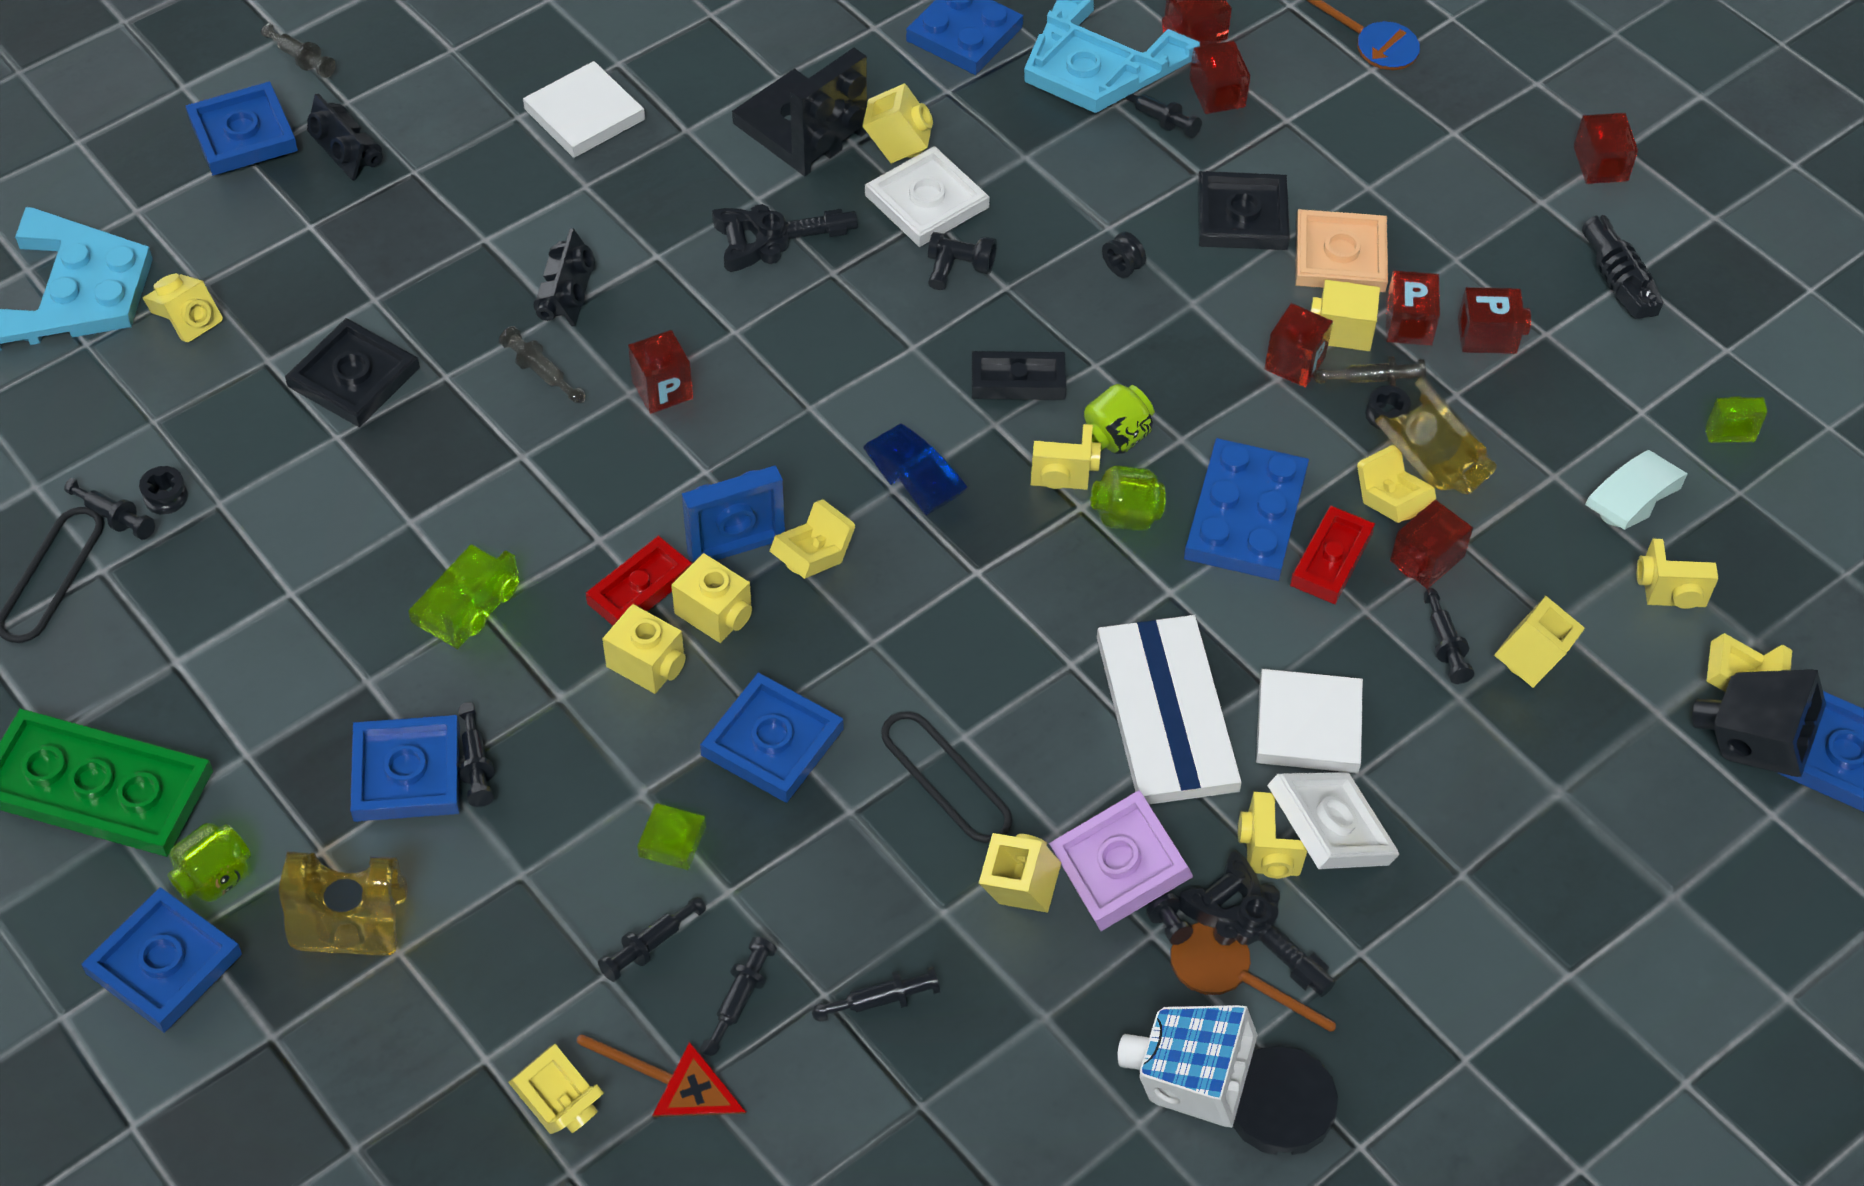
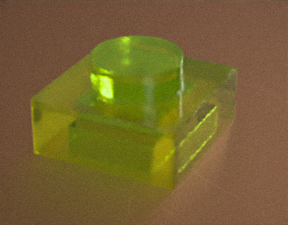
(1736, 419)
(671, 836)

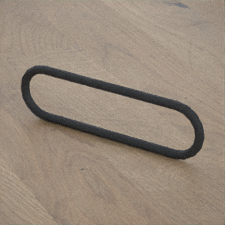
(66, 583)
(961, 763)

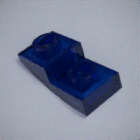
(920, 468)

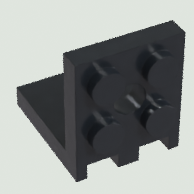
(821, 111)

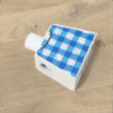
(1194, 1059)

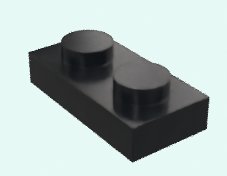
(1018, 375)

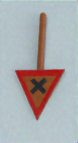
(689, 1090)

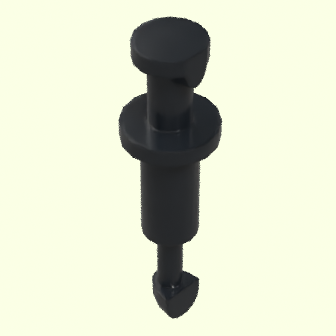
(1169, 115)
(119, 514)
(1451, 647)
(476, 768)
(1164, 910)
(637, 947)
(745, 981)
(880, 994)

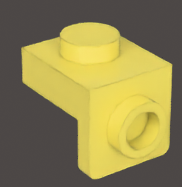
(185, 304)
(1065, 464)
(1392, 489)
(817, 543)
(1675, 582)
(1730, 656)
(1265, 852)
(556, 1091)

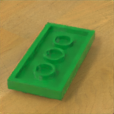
(98, 782)

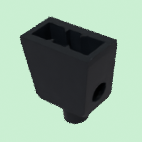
(1766, 718)

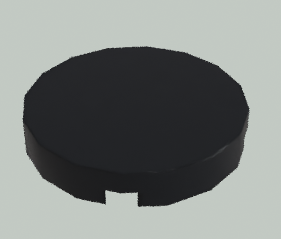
(1286, 1101)

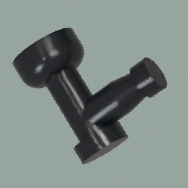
(947, 250)

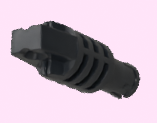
(1623, 269)

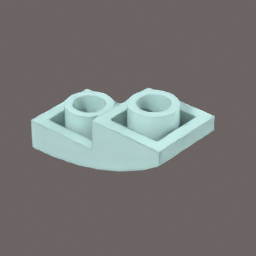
(1634, 489)

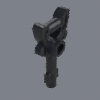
(771, 232)
(1252, 921)

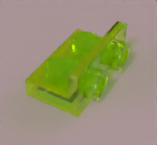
(466, 595)

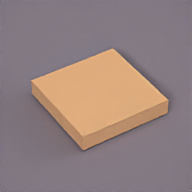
(1341, 248)

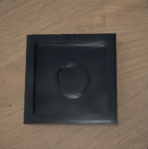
(1243, 210)
(352, 372)

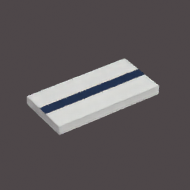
(1168, 710)

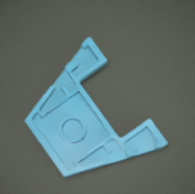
(1093, 68)
(91, 284)

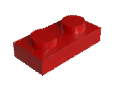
(1332, 554)
(638, 581)

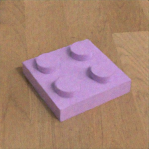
(1120, 860)

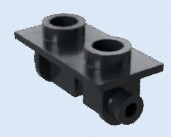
(342, 137)
(566, 278)

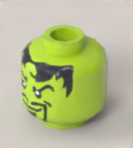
(1119, 417)

